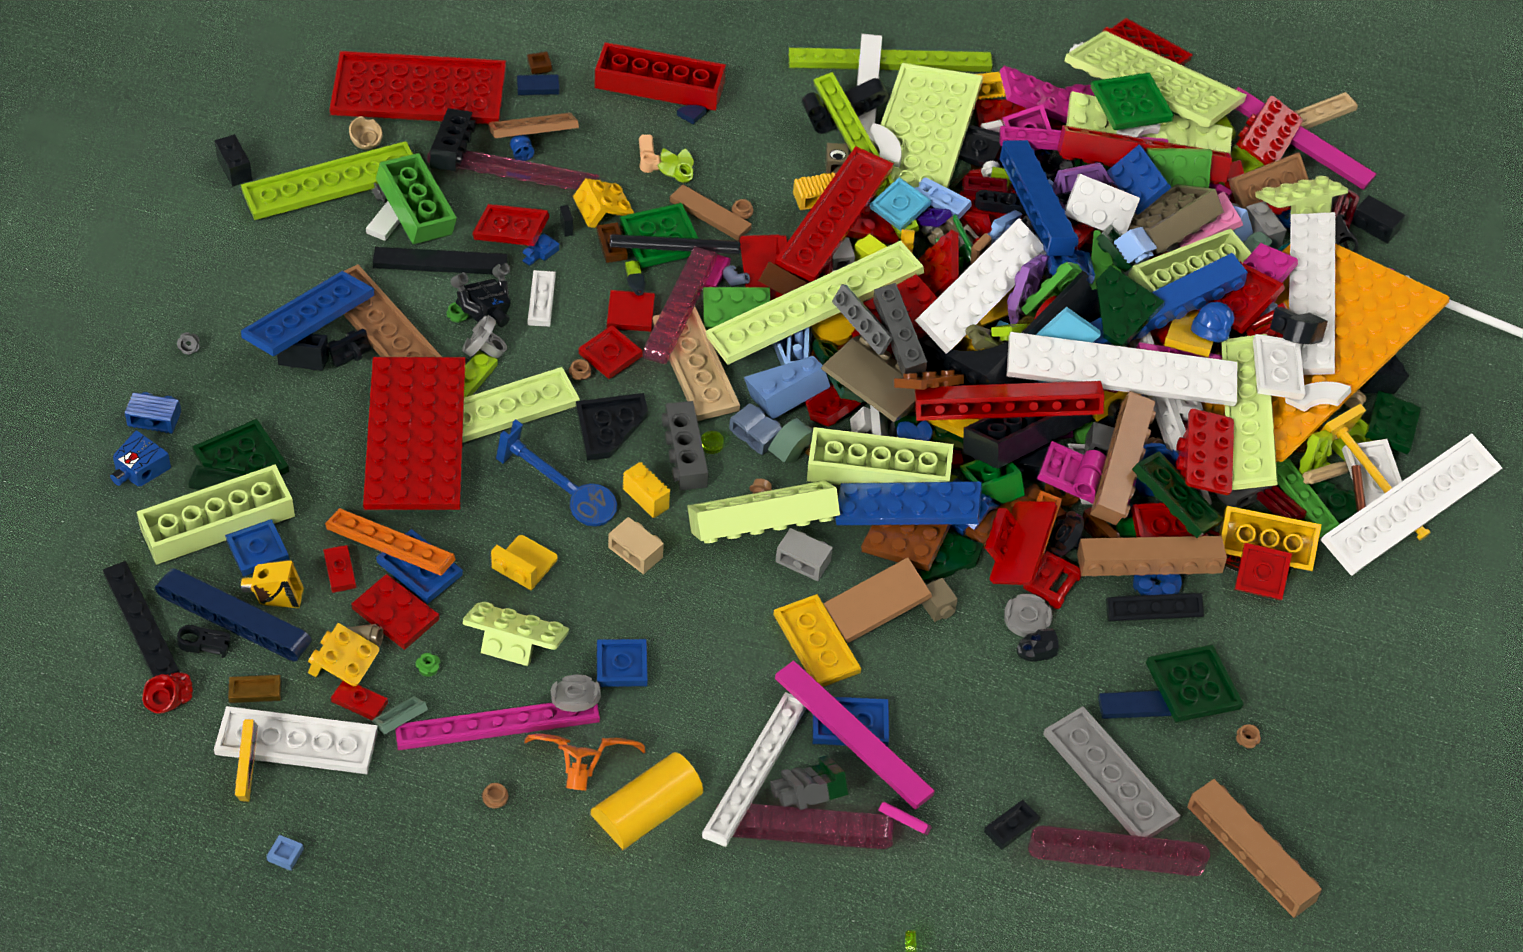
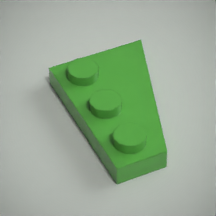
(1053, 286)

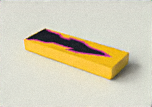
(246, 760)

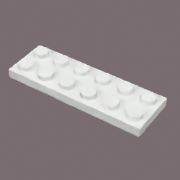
(300, 740)

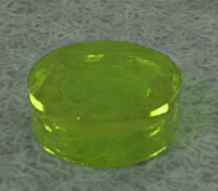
(712, 442)
(910, 941)

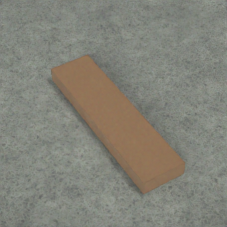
(711, 212)

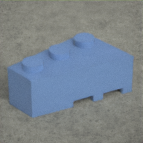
(787, 385)

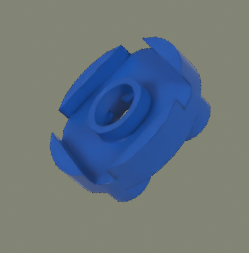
(1146, 586)

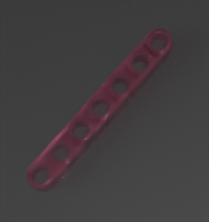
(679, 305)
(816, 826)
(1129, 845)

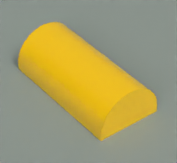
(1271, 532)
(648, 800)

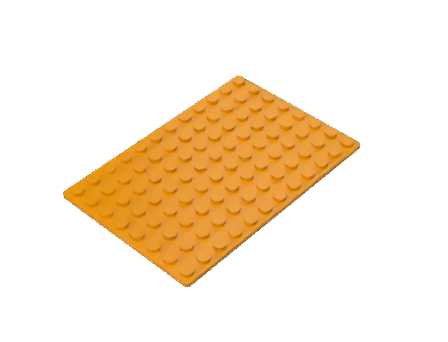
(1373, 321)

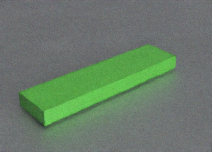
(1292, 484)

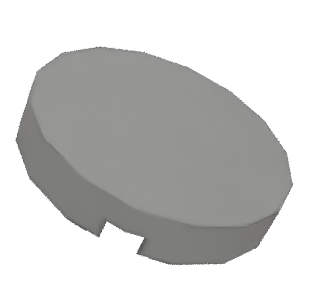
(1027, 614)
(575, 693)

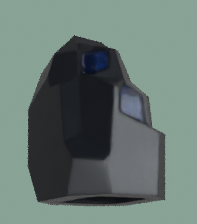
(1039, 645)

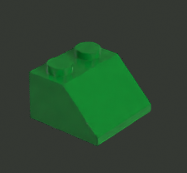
(1000, 484)

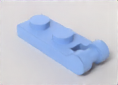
(943, 197)
(1002, 223)

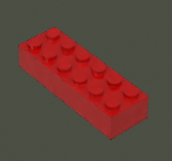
(659, 76)

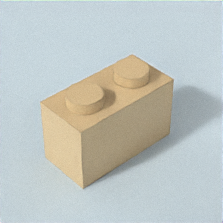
(636, 545)

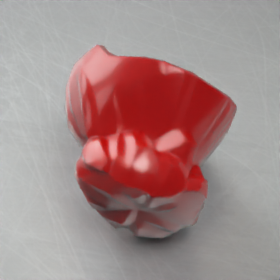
(167, 692)

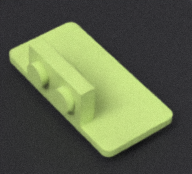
(1304, 196)
(513, 634)

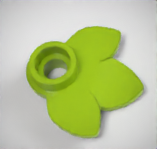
(677, 166)

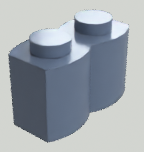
(754, 428)

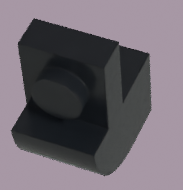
(1298, 328)

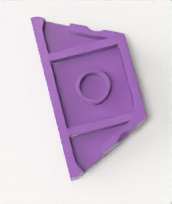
(1066, 178)
(1027, 284)

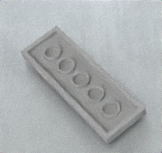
(1111, 774)

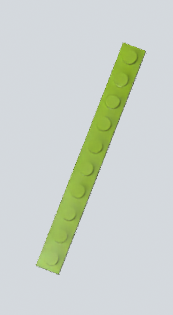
(890, 59)
(850, 125)

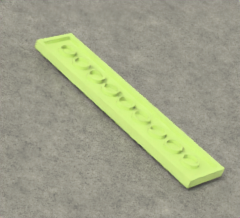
(811, 302)

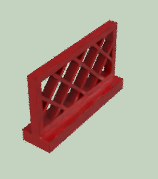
(1153, 39)

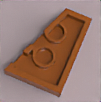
(929, 379)

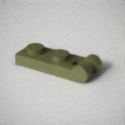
(982, 337)

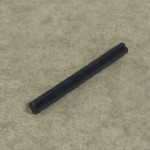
(673, 243)

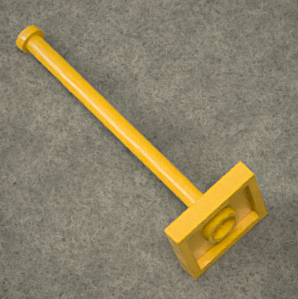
(1339, 428)

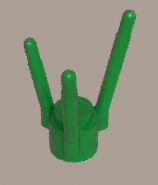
(965, 249)

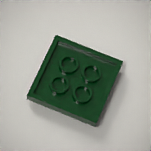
(1194, 683)

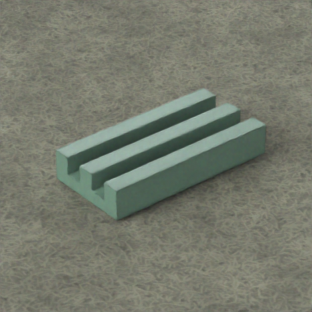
(400, 714)

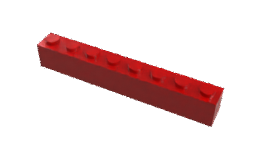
(1112, 147)
(1009, 400)

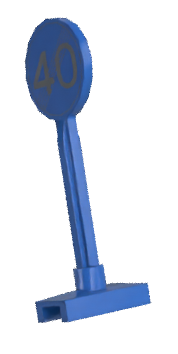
(589, 503)

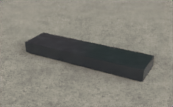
(1154, 607)

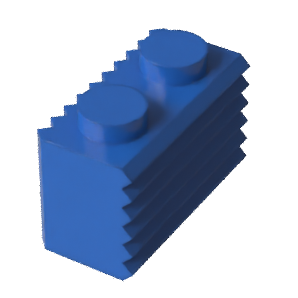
(153, 412)

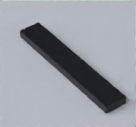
(437, 260)

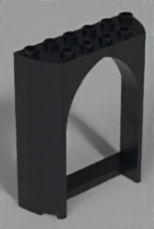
(990, 364)

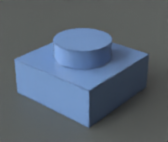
(285, 852)

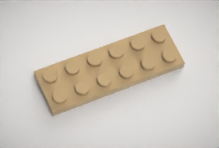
(701, 371)

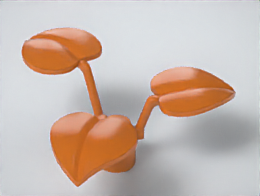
(578, 773)

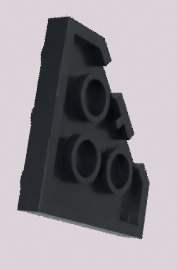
(609, 422)

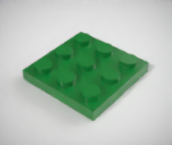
(1132, 101)
(659, 222)

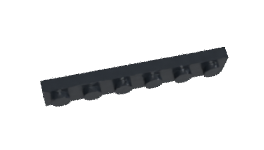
(140, 620)

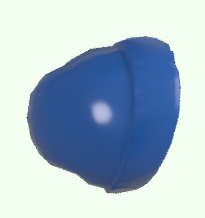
(1213, 322)

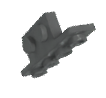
(862, 319)

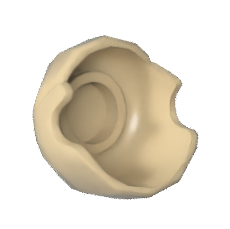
(365, 133)

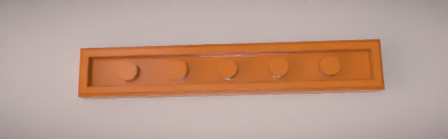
(390, 541)

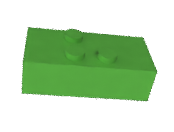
(416, 198)

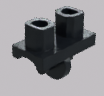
(349, 348)

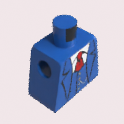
(139, 461)

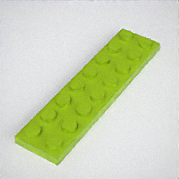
(318, 182)

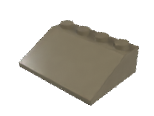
(1177, 214)
(871, 378)

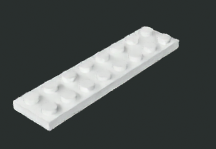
(980, 286)

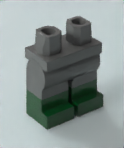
(810, 784)

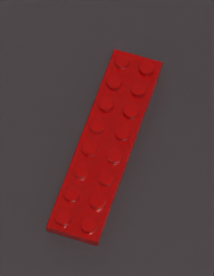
(834, 214)

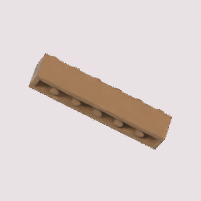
(1123, 454)
(1151, 556)
(1254, 848)

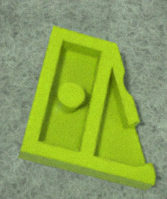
(1317, 451)

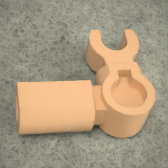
(648, 159)

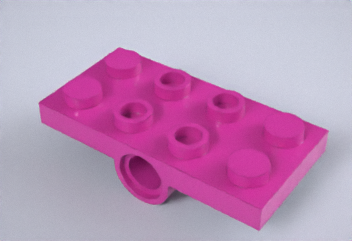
(1031, 92)
(1271, 262)
(1073, 471)

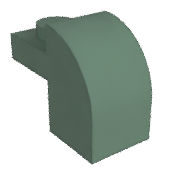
(791, 441)

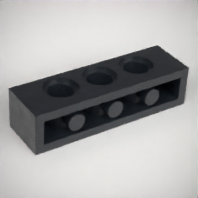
(452, 139)

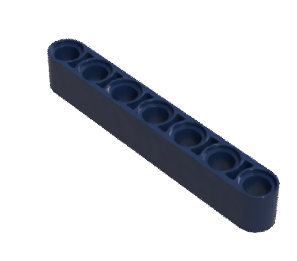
(233, 614)

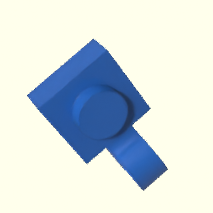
(543, 249)

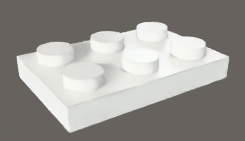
(1100, 205)
(1278, 367)
(1382, 457)

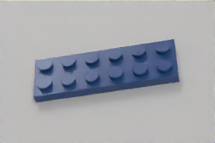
(307, 313)
(909, 503)

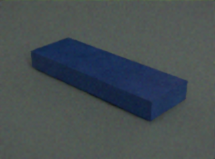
(1132, 705)

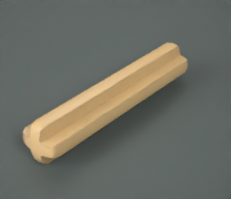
(1325, 472)

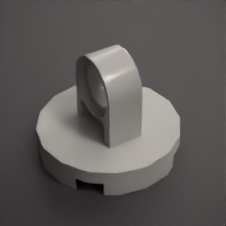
(485, 339)

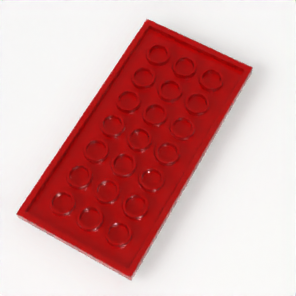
(417, 86)
(415, 434)

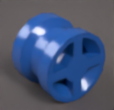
(522, 147)

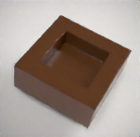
(539, 62)

